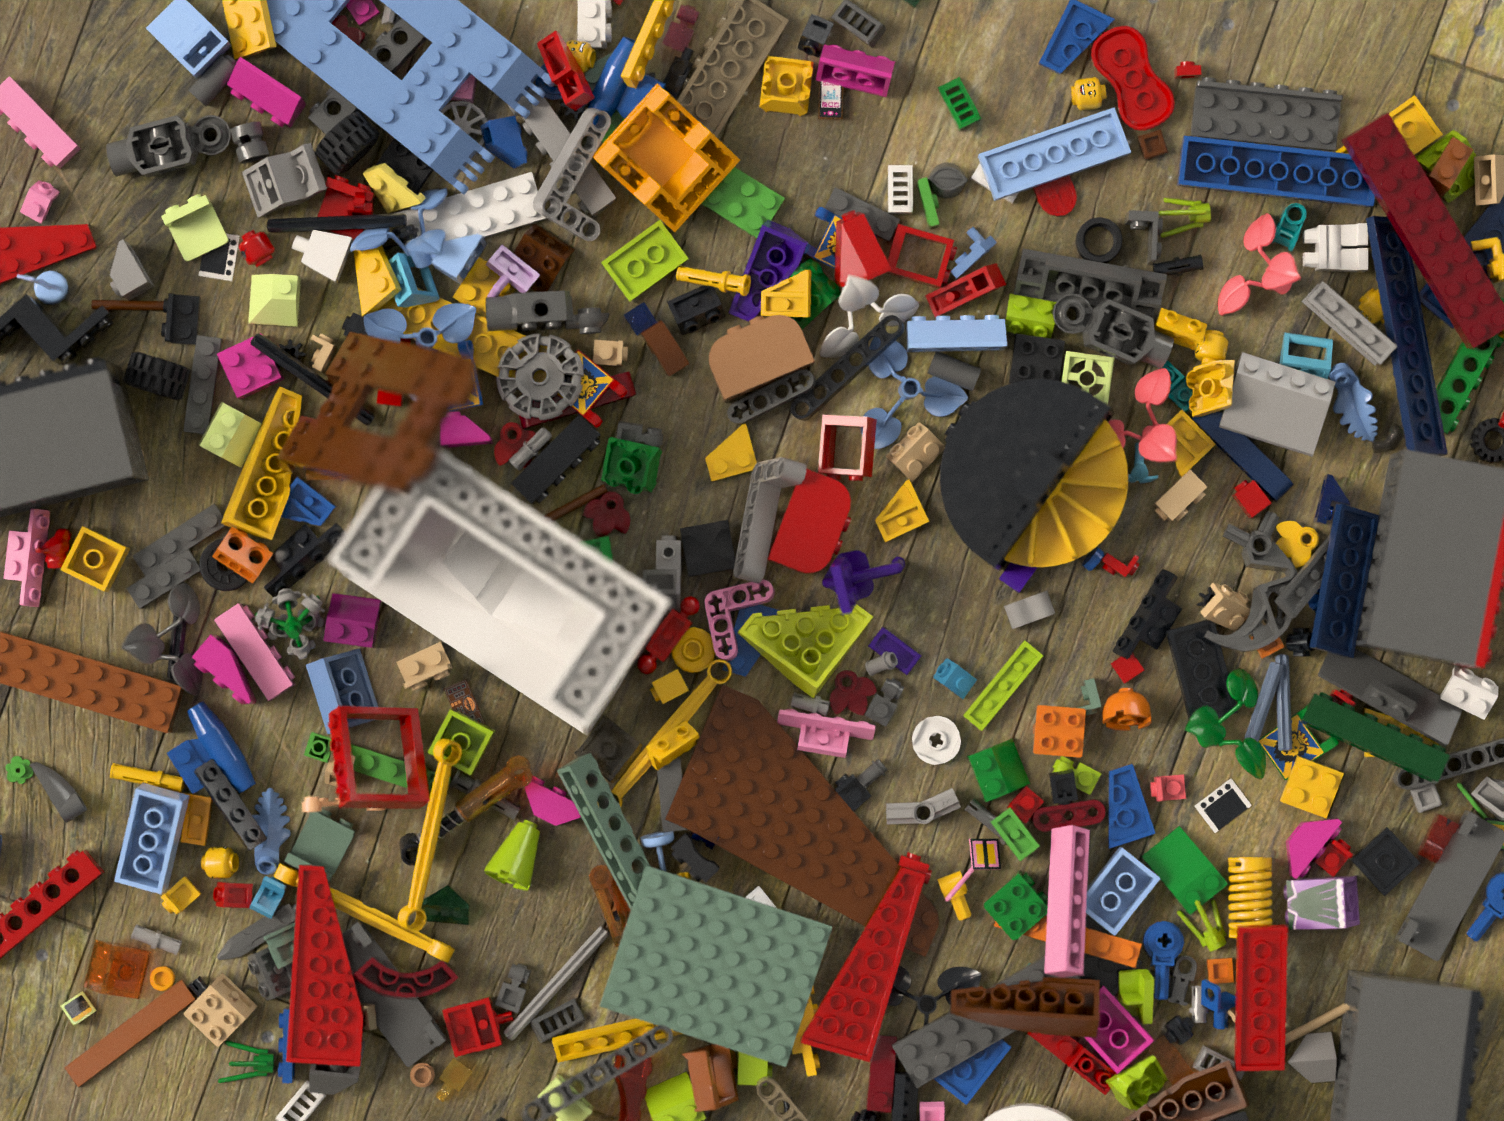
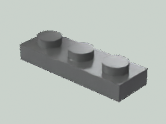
(881, 222)
(164, 579)

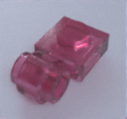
(679, 35)

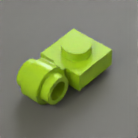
(1084, 776)

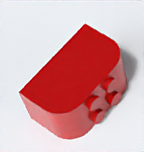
(812, 524)

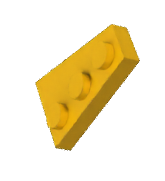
(375, 279)

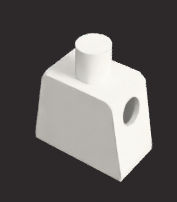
(324, 252)

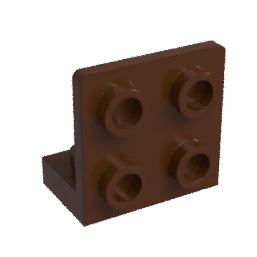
(544, 255)

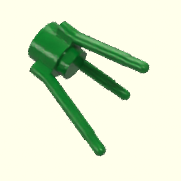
(263, 1063)

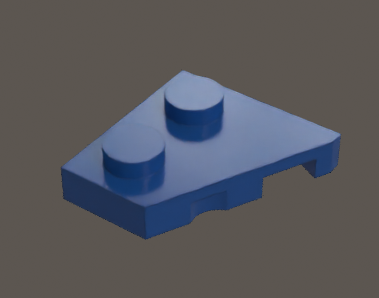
(307, 504)

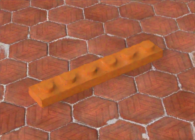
(1096, 944)

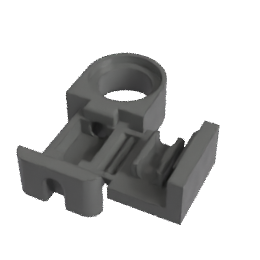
(1177, 988)

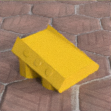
(786, 85)
(1211, 387)

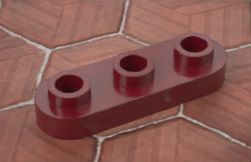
(1079, 818)

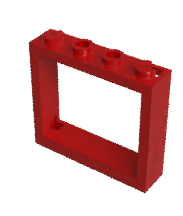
(412, 750)

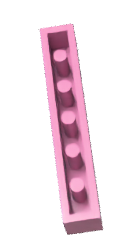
(1067, 901)

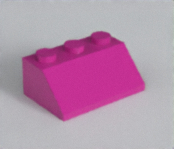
(855, 70)
(265, 93)

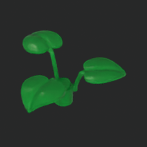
(1210, 732)

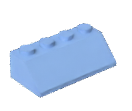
(956, 335)

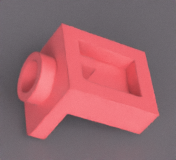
(1168, 787)

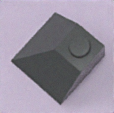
(333, 1078)

